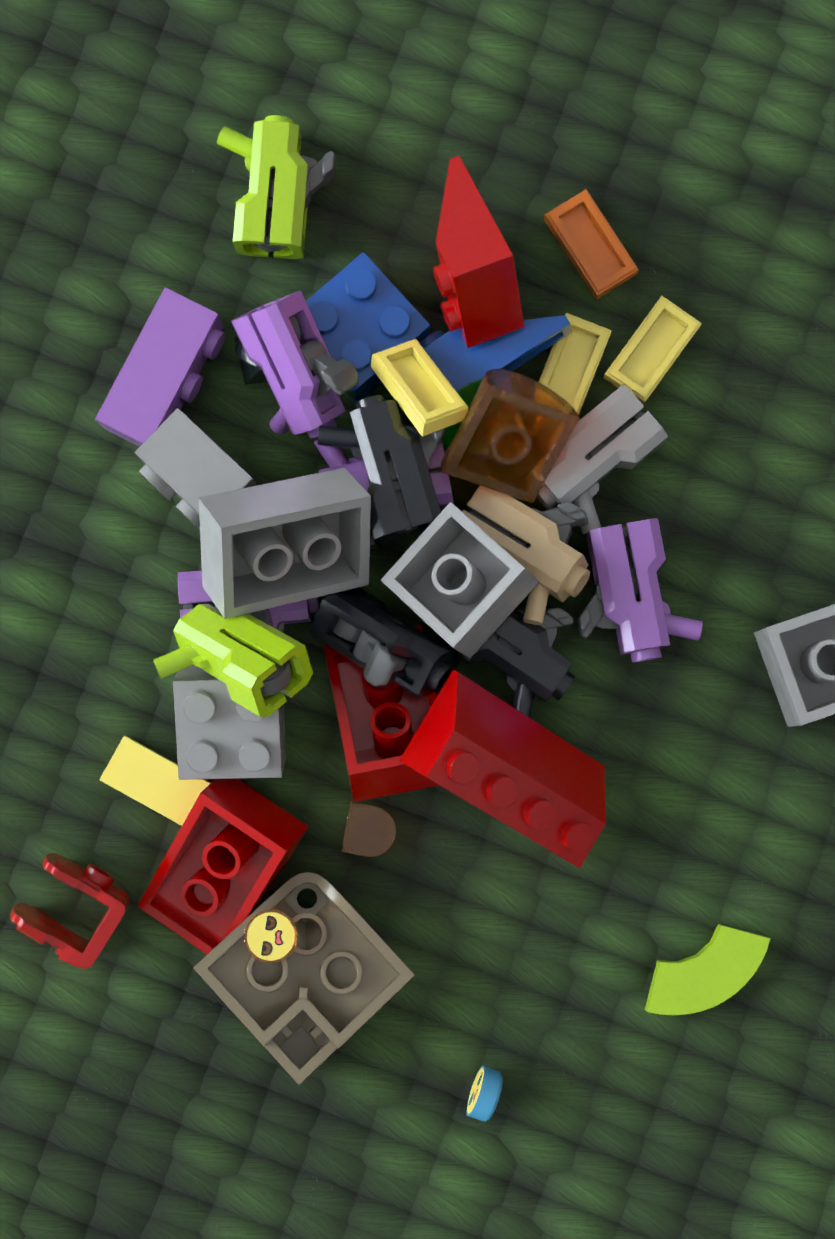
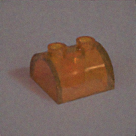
(510, 435)

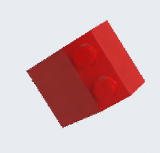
(474, 264)
(376, 729)
(221, 863)

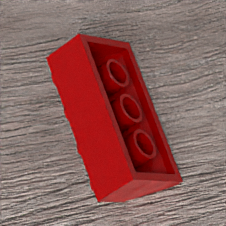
(511, 769)

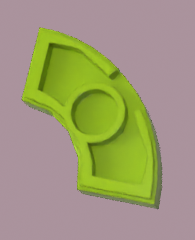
(707, 976)

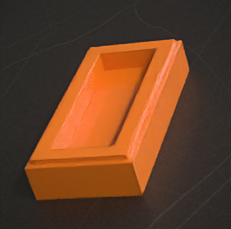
(590, 244)

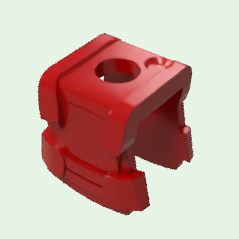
(71, 946)

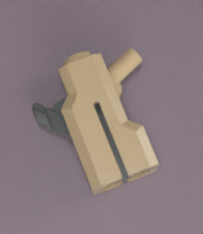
(537, 543)

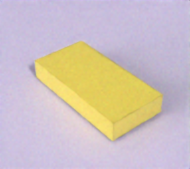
(652, 349)
(575, 361)
(419, 387)
(152, 780)

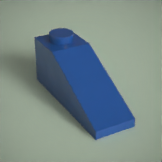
(505, 352)

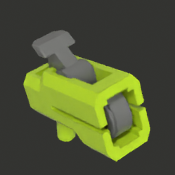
(280, 188)
(243, 654)

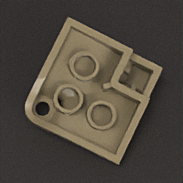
(320, 990)

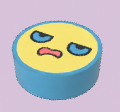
(484, 1094)

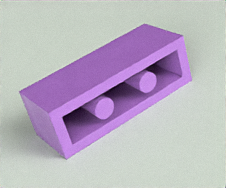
(162, 367)

